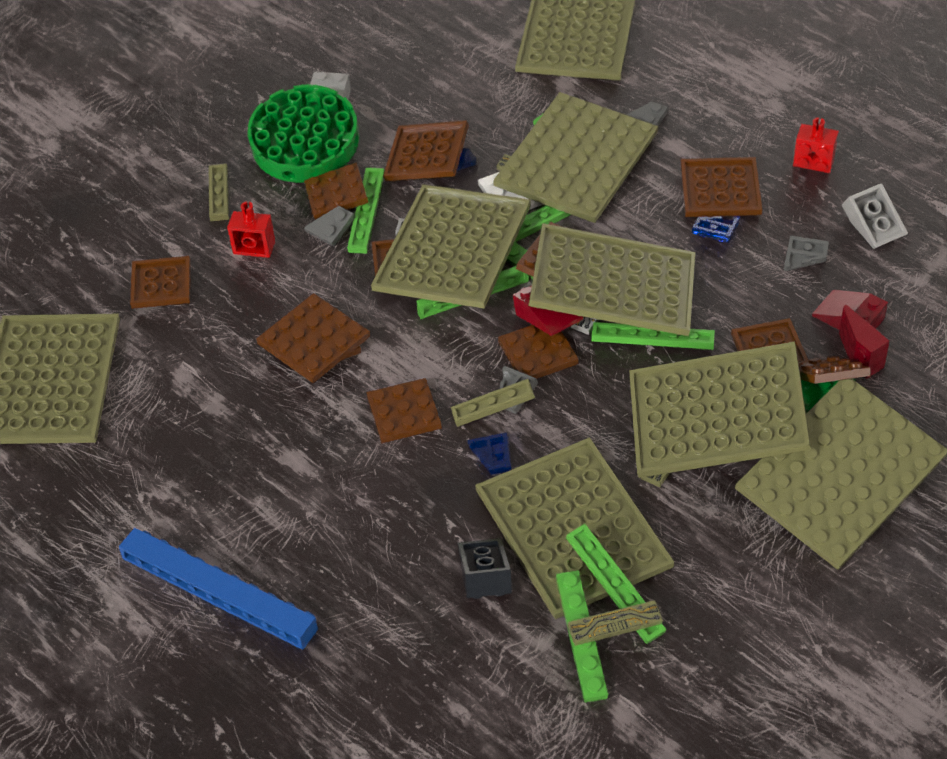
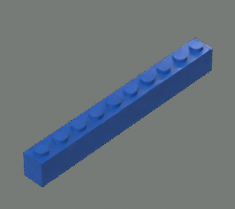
(219, 588)

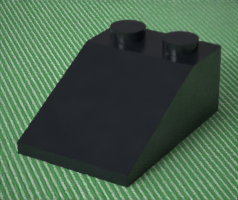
(485, 568)

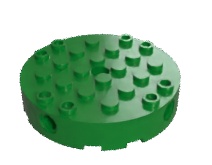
(303, 133)

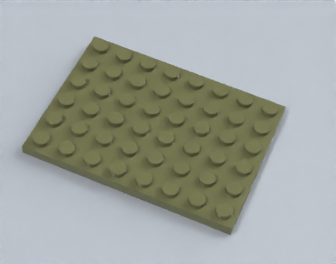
(576, 38)
(576, 157)
(452, 246)
(613, 279)
(54, 376)
(718, 410)
(851, 479)
(555, 496)

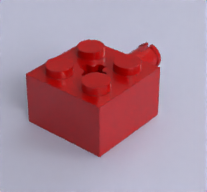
(815, 147)
(251, 232)

